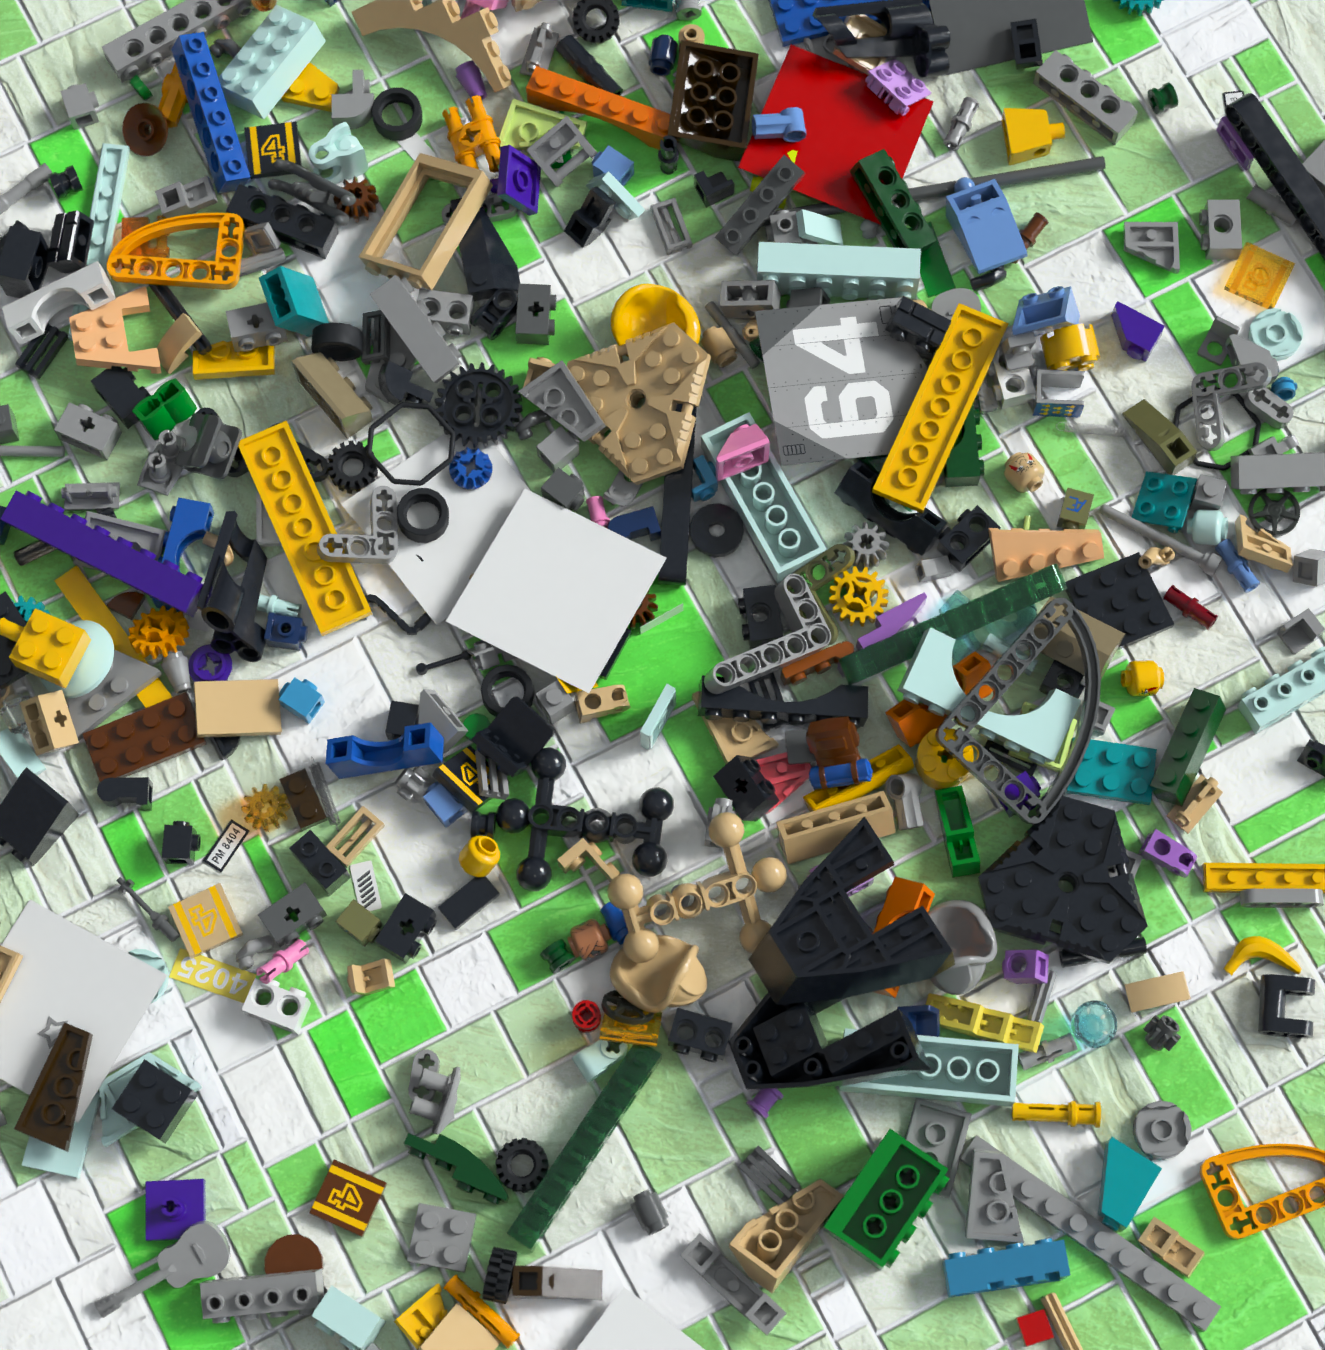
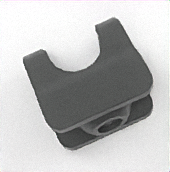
(213, 447)

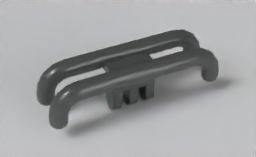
(314, 193)

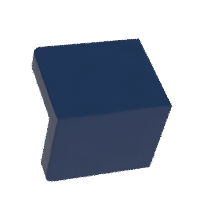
(923, 1018)

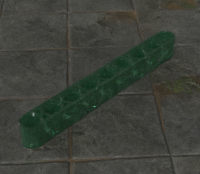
(954, 622)

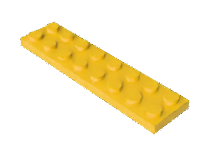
(940, 408)
(300, 524)

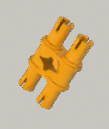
(480, 129)

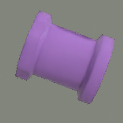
(764, 1101)

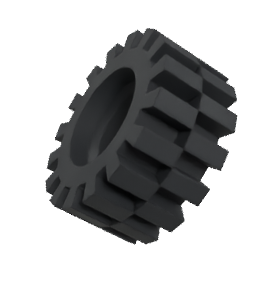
(603, 33)
(345, 453)
(515, 1148)
(499, 1275)

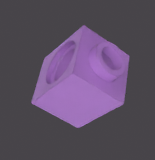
(1035, 971)

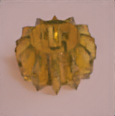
(258, 802)

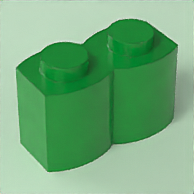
(165, 408)

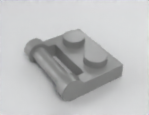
(555, 145)

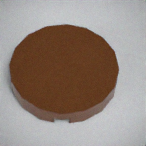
(293, 1254)

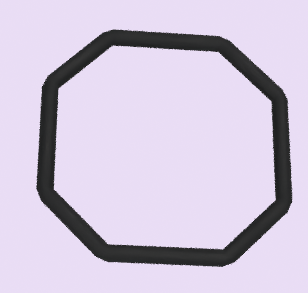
(1251, 414)
(432, 473)

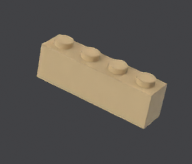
(825, 828)

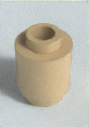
(691, 33)
(719, 346)

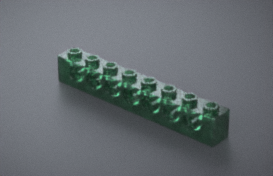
(584, 1146)

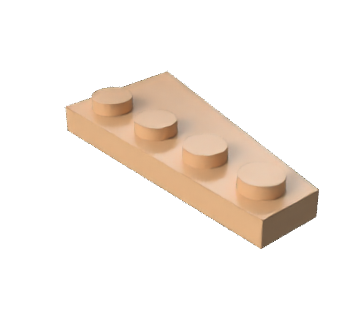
(1027, 551)

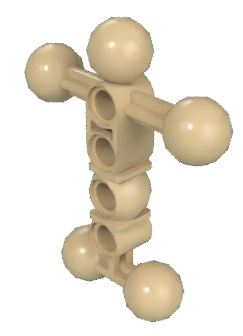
(726, 832)

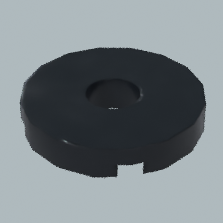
(716, 515)

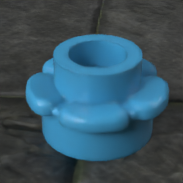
(1284, 388)

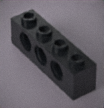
(316, 241)

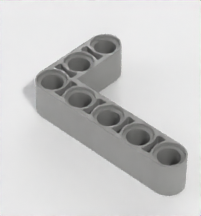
(777, 649)

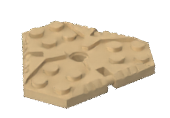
(665, 371)

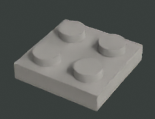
(441, 1237)

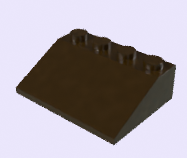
(713, 99)

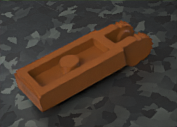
(818, 662)

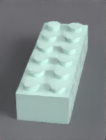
(841, 269)
(767, 508)
(959, 1073)

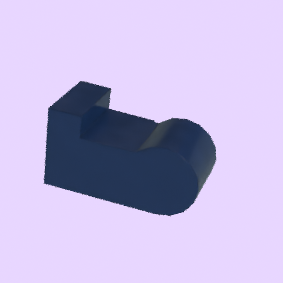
(637, 524)

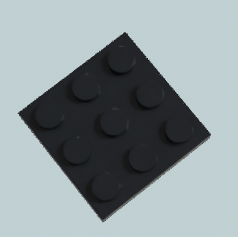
(1122, 598)

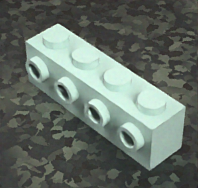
(1284, 693)

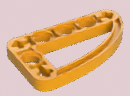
(175, 224)
(1274, 1204)

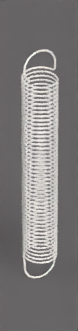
(1098, 427)

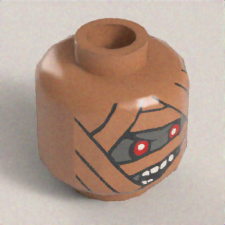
(589, 939)

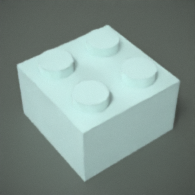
(348, 1318)

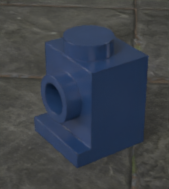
(293, 639)

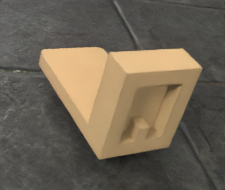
(574, 859)

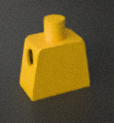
(1028, 134)

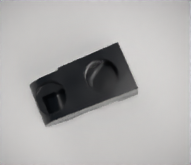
(127, 790)

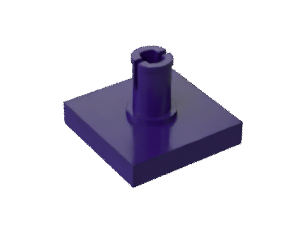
(518, 180)
(173, 1207)

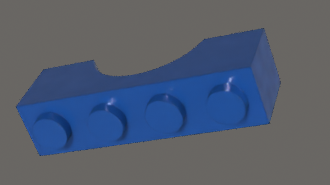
(189, 523)
(357, 757)

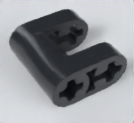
(1272, 1006)

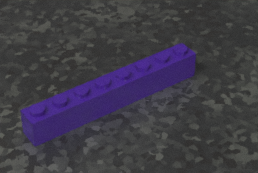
(104, 553)

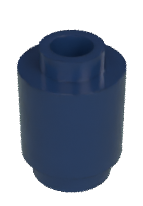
(662, 55)

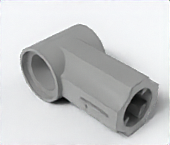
(905, 791)

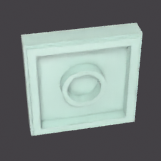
(658, 717)

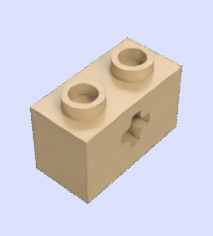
(49, 722)

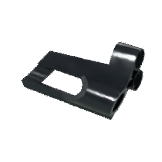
(908, 33)
(232, 607)

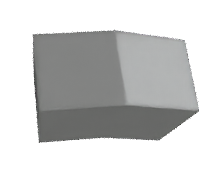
(933, 569)

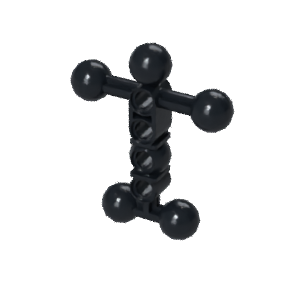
(548, 766)

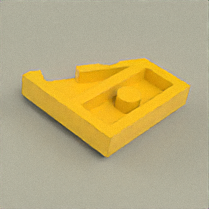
(422, 1316)

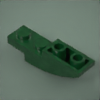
(469, 1169)

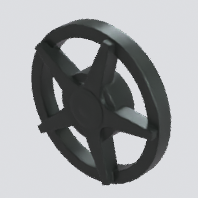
(1274, 512)
(624, 1008)

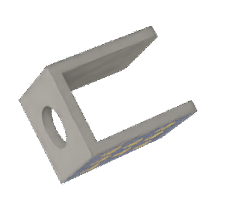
(1059, 379)

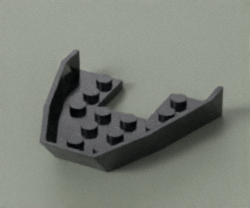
(825, 948)

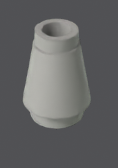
(177, 671)

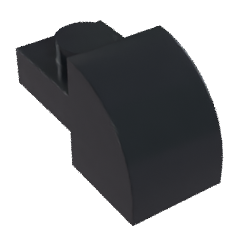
(1026, 44)
(591, 218)
(396, 384)

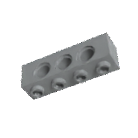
(1089, 110)

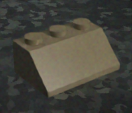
(333, 393)
(1065, 647)

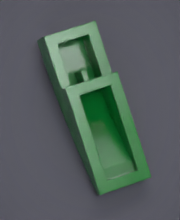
(957, 831)

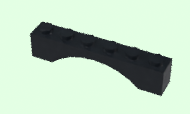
(744, 705)

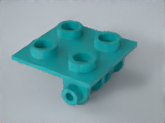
(1164, 500)

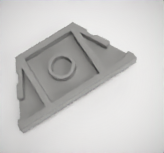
(121, 684)

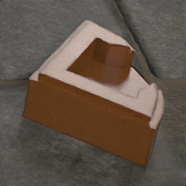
(127, 604)

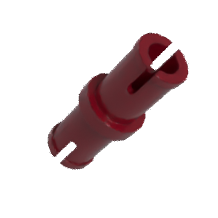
(1190, 607)

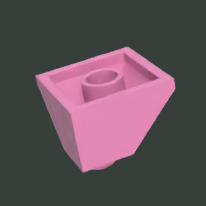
(742, 451)

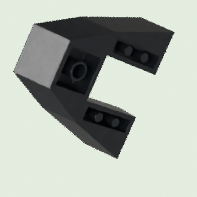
(789, 1050)

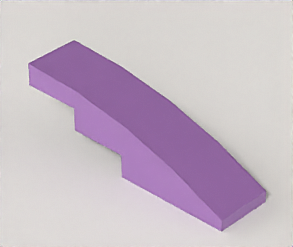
(892, 622)

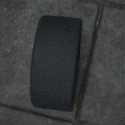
(391, 96)
(337, 341)
(423, 495)
(501, 672)

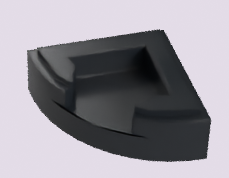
(227, 745)

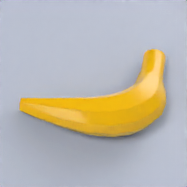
(1261, 948)

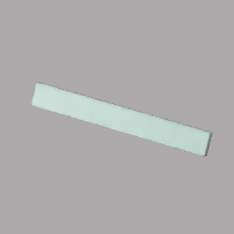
(106, 206)

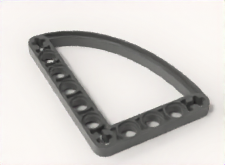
(999, 687)

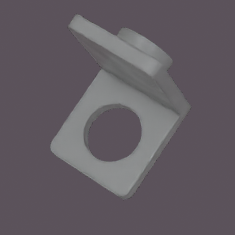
(1218, 333)

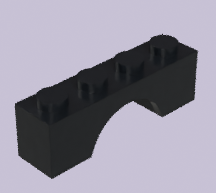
(915, 530)

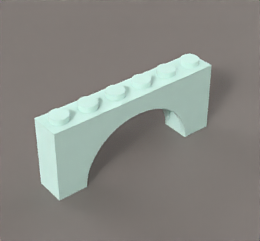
(933, 682)

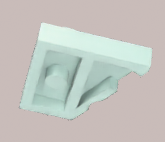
(625, 204)

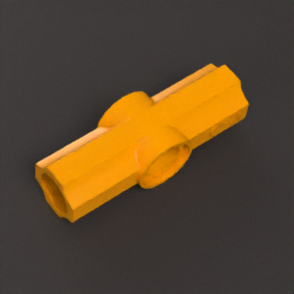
(173, 98)

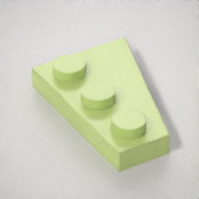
(528, 123)

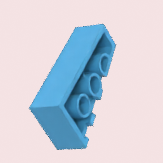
(1005, 1268)

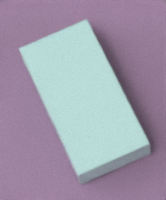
(819, 228)

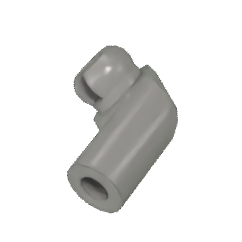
(251, 947)

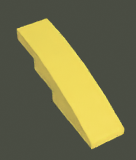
(986, 1023)

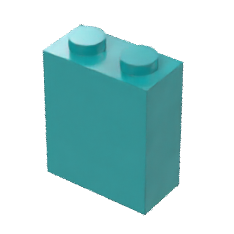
(293, 300)

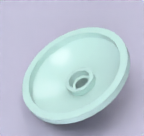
(93, 665)

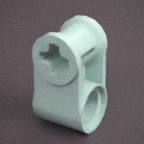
(596, 1060)

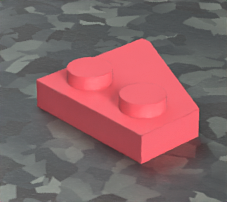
(783, 776)

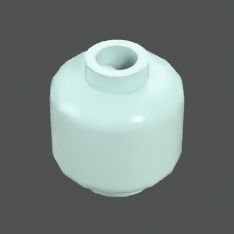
(1207, 527)

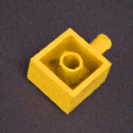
(46, 646)

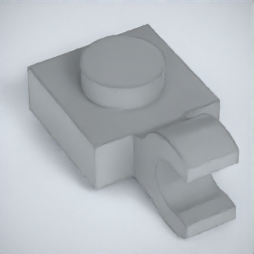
(1271, 446)

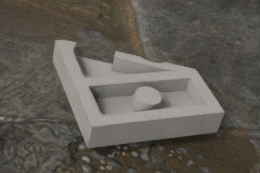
(1154, 243)

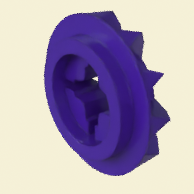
(199, 661)

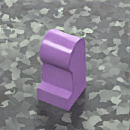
(1167, 853)

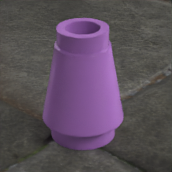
(471, 79)

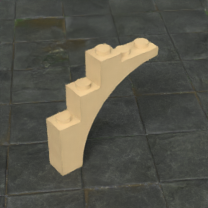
(442, 19)

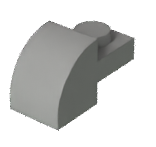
(187, 198)

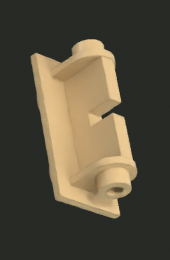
(1198, 801)

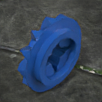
(476, 478)

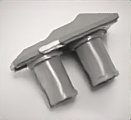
(159, 469)
(443, 1112)

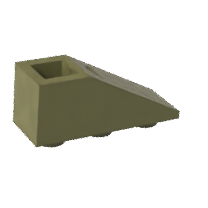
(1161, 437)

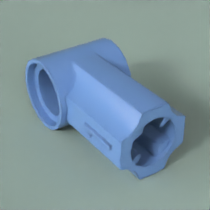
(787, 125)

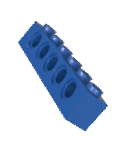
(210, 112)

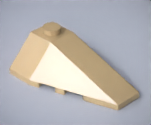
(777, 1239)

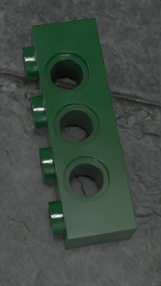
(880, 197)

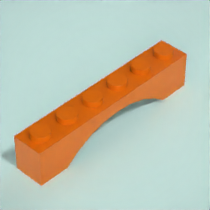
(567, 94)

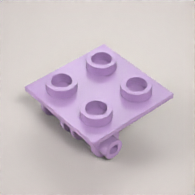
(899, 82)

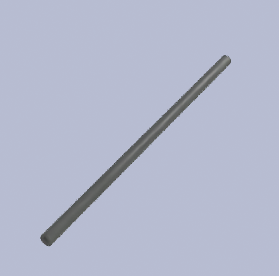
(1002, 179)

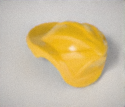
(649, 308)

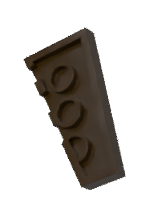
(56, 1094)

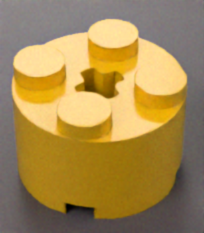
(1070, 348)
(932, 770)

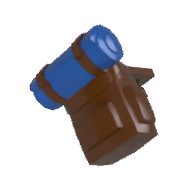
(836, 754)

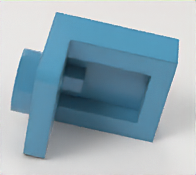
(706, 473)

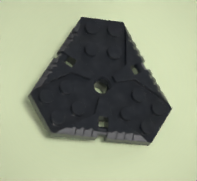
(1076, 846)

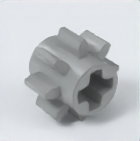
(412, 783)

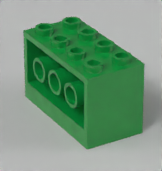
(879, 1180)

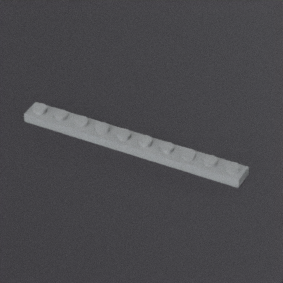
(1104, 1242)

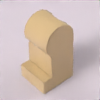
(601, 702)

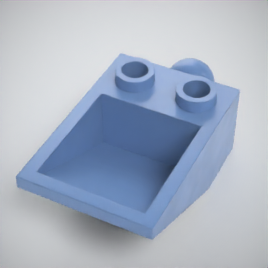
(984, 224)
(1046, 311)

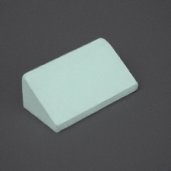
(19, 754)

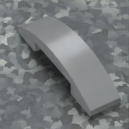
(732, 1284)

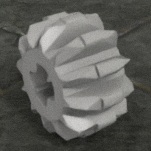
(867, 536)

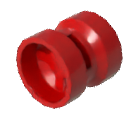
(590, 1019)

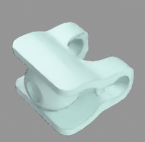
(344, 154)

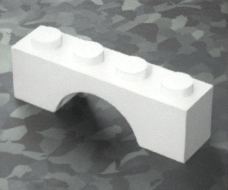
(30, 314)

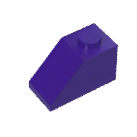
(1136, 331)

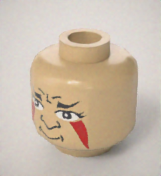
(1024, 472)

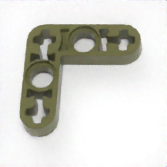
(830, 554)

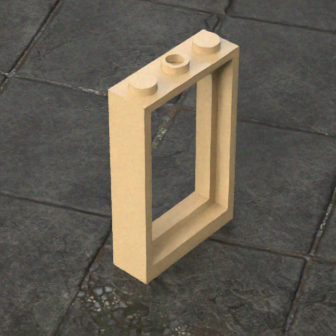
(422, 169)

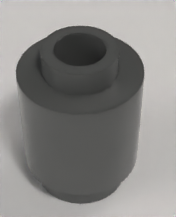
(650, 1212)

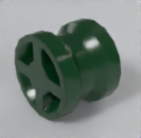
(1162, 98)
(557, 956)

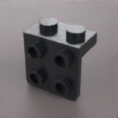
(514, 737)

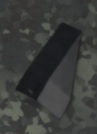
(486, 258)

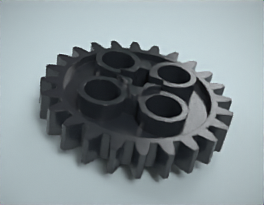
(503, 406)

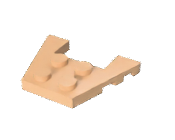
(101, 335)

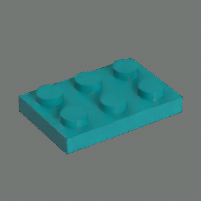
(1115, 772)

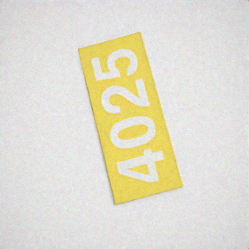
(212, 976)

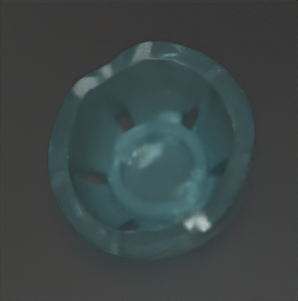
(1090, 1026)

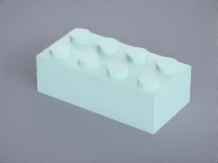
(270, 61)

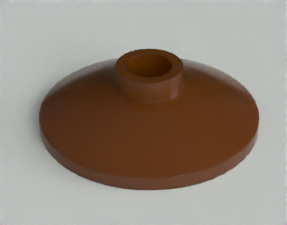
(136, 129)

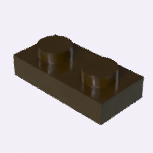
(303, 799)

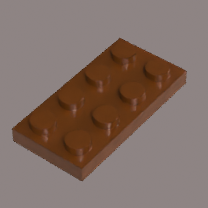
(144, 738)

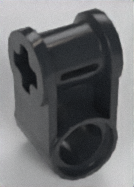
(493, 317)

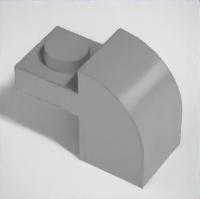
(356, 107)

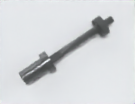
(160, 922)

